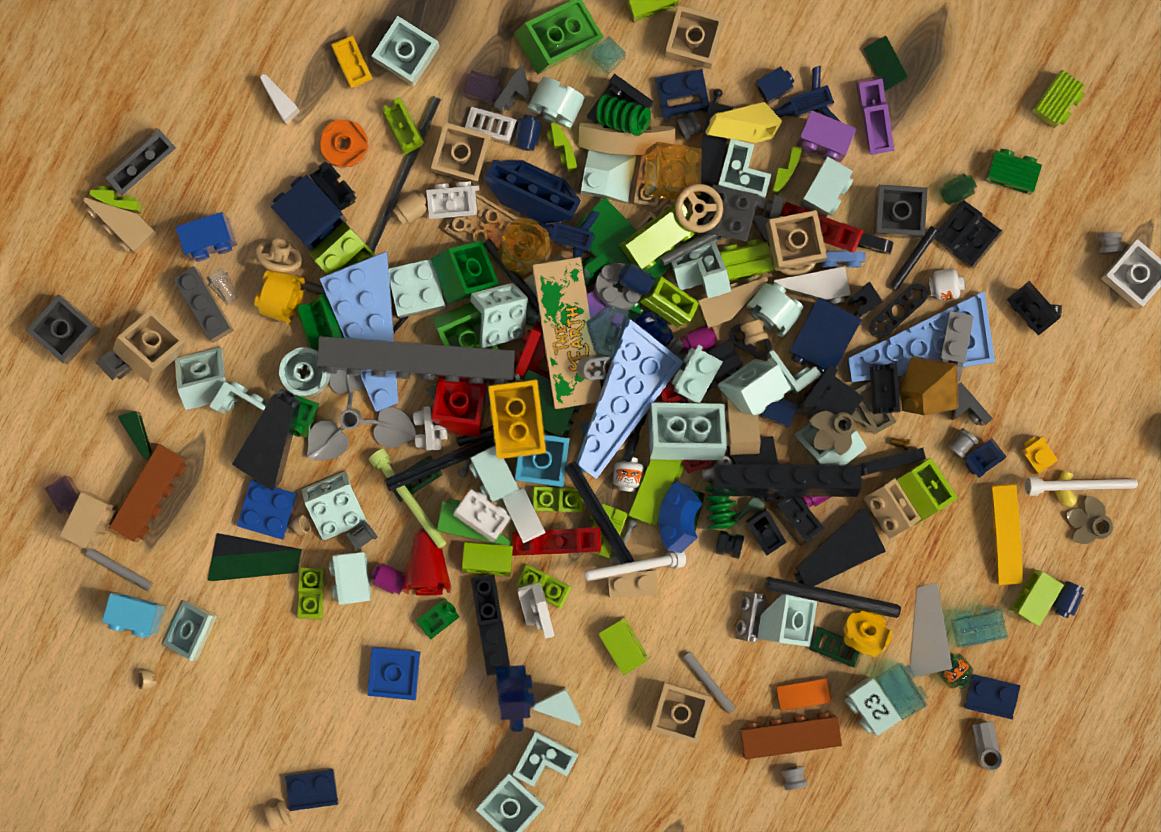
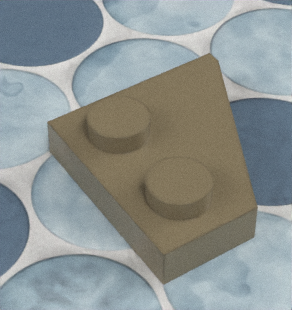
(864, 413)

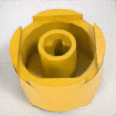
(280, 295)

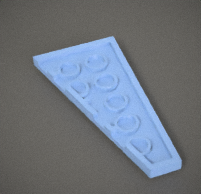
(364, 312)
(926, 341)
(632, 383)

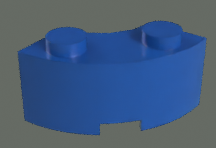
(678, 517)

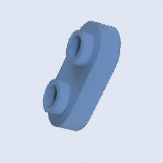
(852, 260)

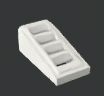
(284, 106)
(511, 124)

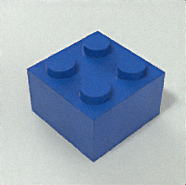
(206, 236)

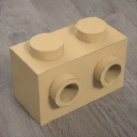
(892, 508)
(633, 584)

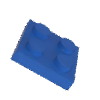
(267, 510)
(394, 673)

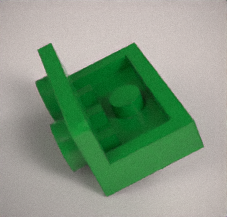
(318, 321)

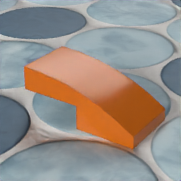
(804, 694)

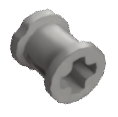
(962, 444)

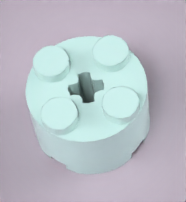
(556, 102)
(775, 308)
(294, 382)

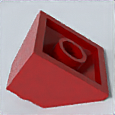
(459, 406)

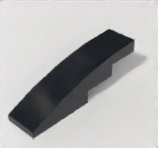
(712, 151)

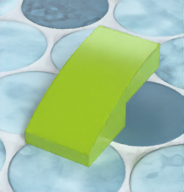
(783, 175)

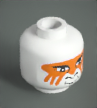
(946, 284)
(628, 475)

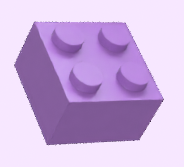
(826, 137)

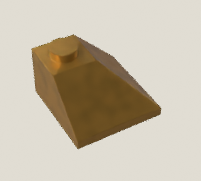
(929, 386)

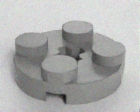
(609, 295)

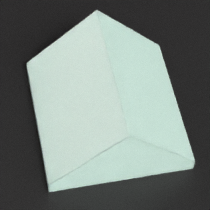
(190, 630)
(559, 706)

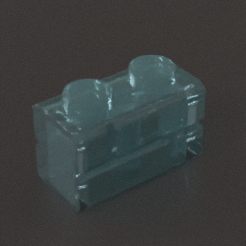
(979, 627)
(901, 690)

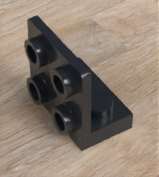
(623, 91)
(830, 395)

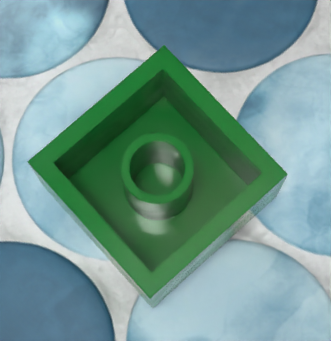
(464, 271)

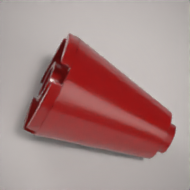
(426, 568)

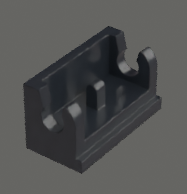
(867, 298)
(884, 388)
(797, 519)

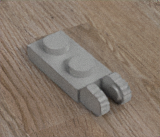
(956, 339)

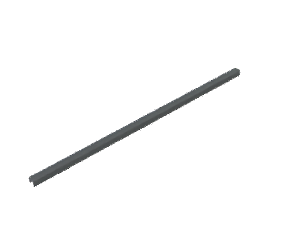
(403, 177)

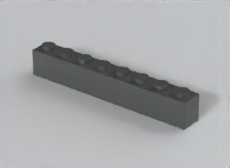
(415, 359)

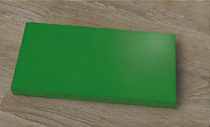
(611, 230)

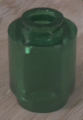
(958, 189)

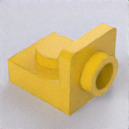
(1038, 454)

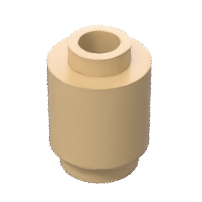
(411, 208)

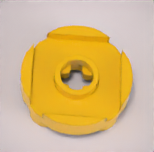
(867, 644)

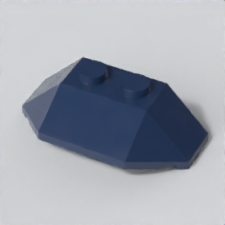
(532, 191)

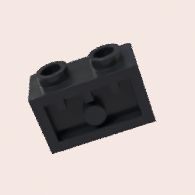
(1033, 308)

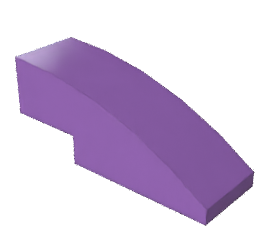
(875, 115)

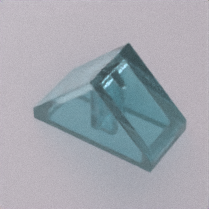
(606, 329)

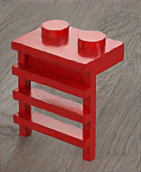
(533, 352)

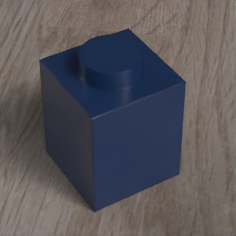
(775, 85)
(780, 412)

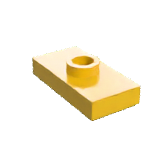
(351, 62)

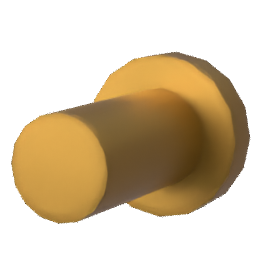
(901, 443)

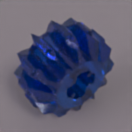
(655, 326)

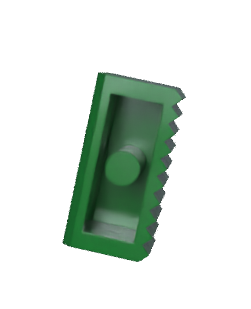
(1013, 171)

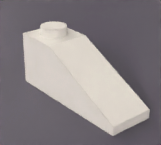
(827, 284)

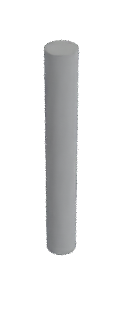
(119, 569)
(709, 682)

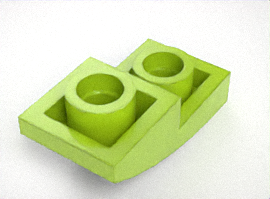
(560, 141)
(110, 197)
(556, 499)
(553, 589)
(311, 593)

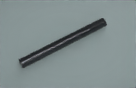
(515, 277)

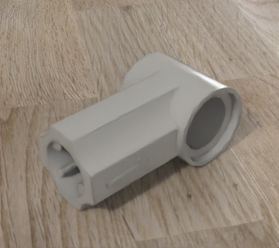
(986, 742)

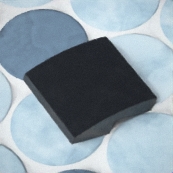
(968, 234)

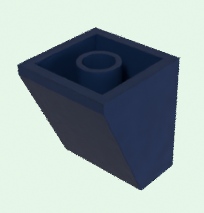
(308, 211)
(824, 335)

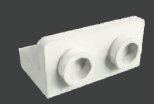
(452, 202)
(482, 515)
(535, 608)

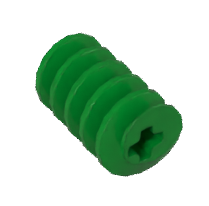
(622, 115)
(721, 511)

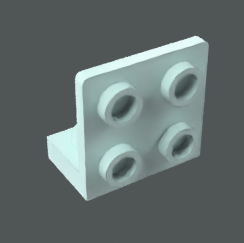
(502, 314)
(697, 376)
(803, 378)
(225, 397)
(333, 505)

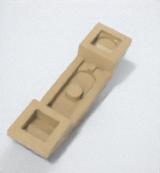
(612, 141)

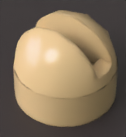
(301, 525)
(145, 679)

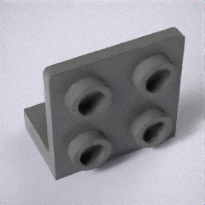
(737, 213)

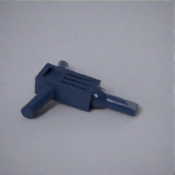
(817, 99)
(571, 237)

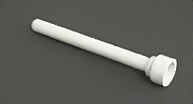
(1035, 486)
(671, 559)

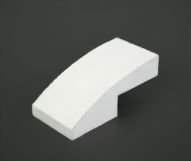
(523, 515)

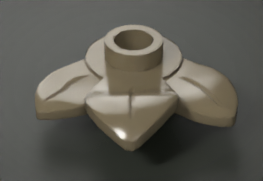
(830, 434)
(1086, 520)

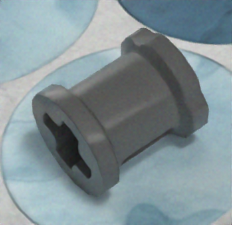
(362, 536)

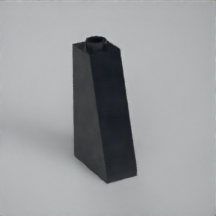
(269, 442)
(844, 549)

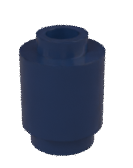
(527, 133)
(636, 279)
(1068, 599)

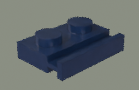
(992, 696)
(311, 790)

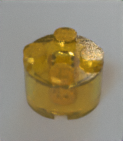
(536, 243)

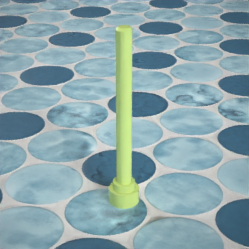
(381, 461)

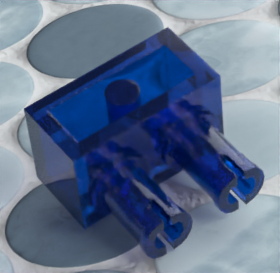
(514, 695)

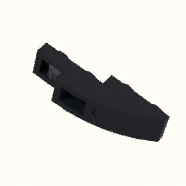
(490, 623)

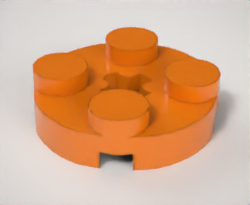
(330, 141)

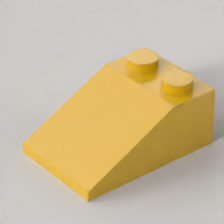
(517, 419)

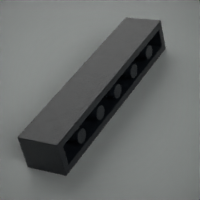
(786, 480)

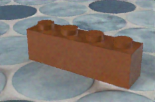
(148, 493)
(790, 737)

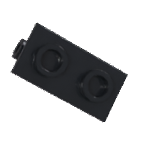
(339, 193)

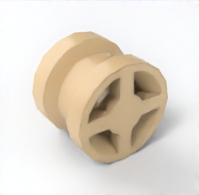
(754, 332)
(278, 815)

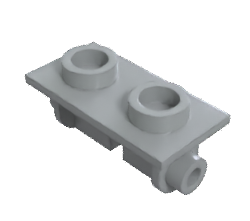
(750, 605)

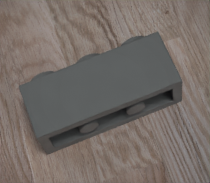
(139, 161)
(203, 304)

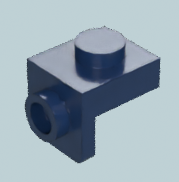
(984, 458)

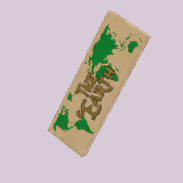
(564, 329)

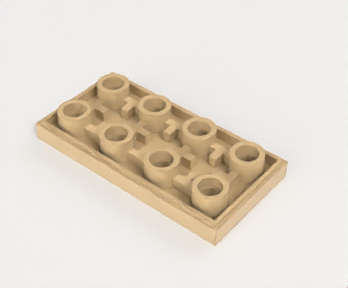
(486, 225)

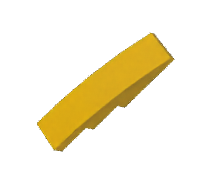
(1007, 534)

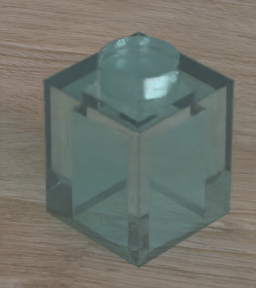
(608, 55)

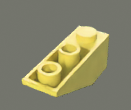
(749, 123)

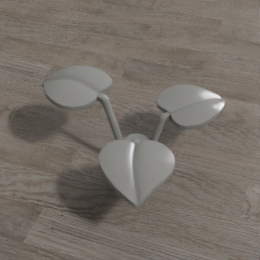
(329, 442)

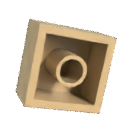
(694, 37)
(461, 153)
(796, 240)
(149, 345)
(89, 521)
(680, 712)

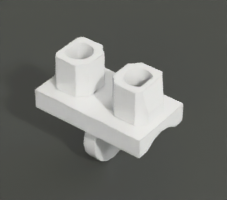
(433, 432)

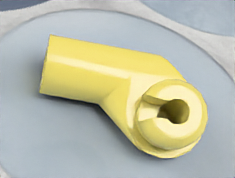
(1066, 496)

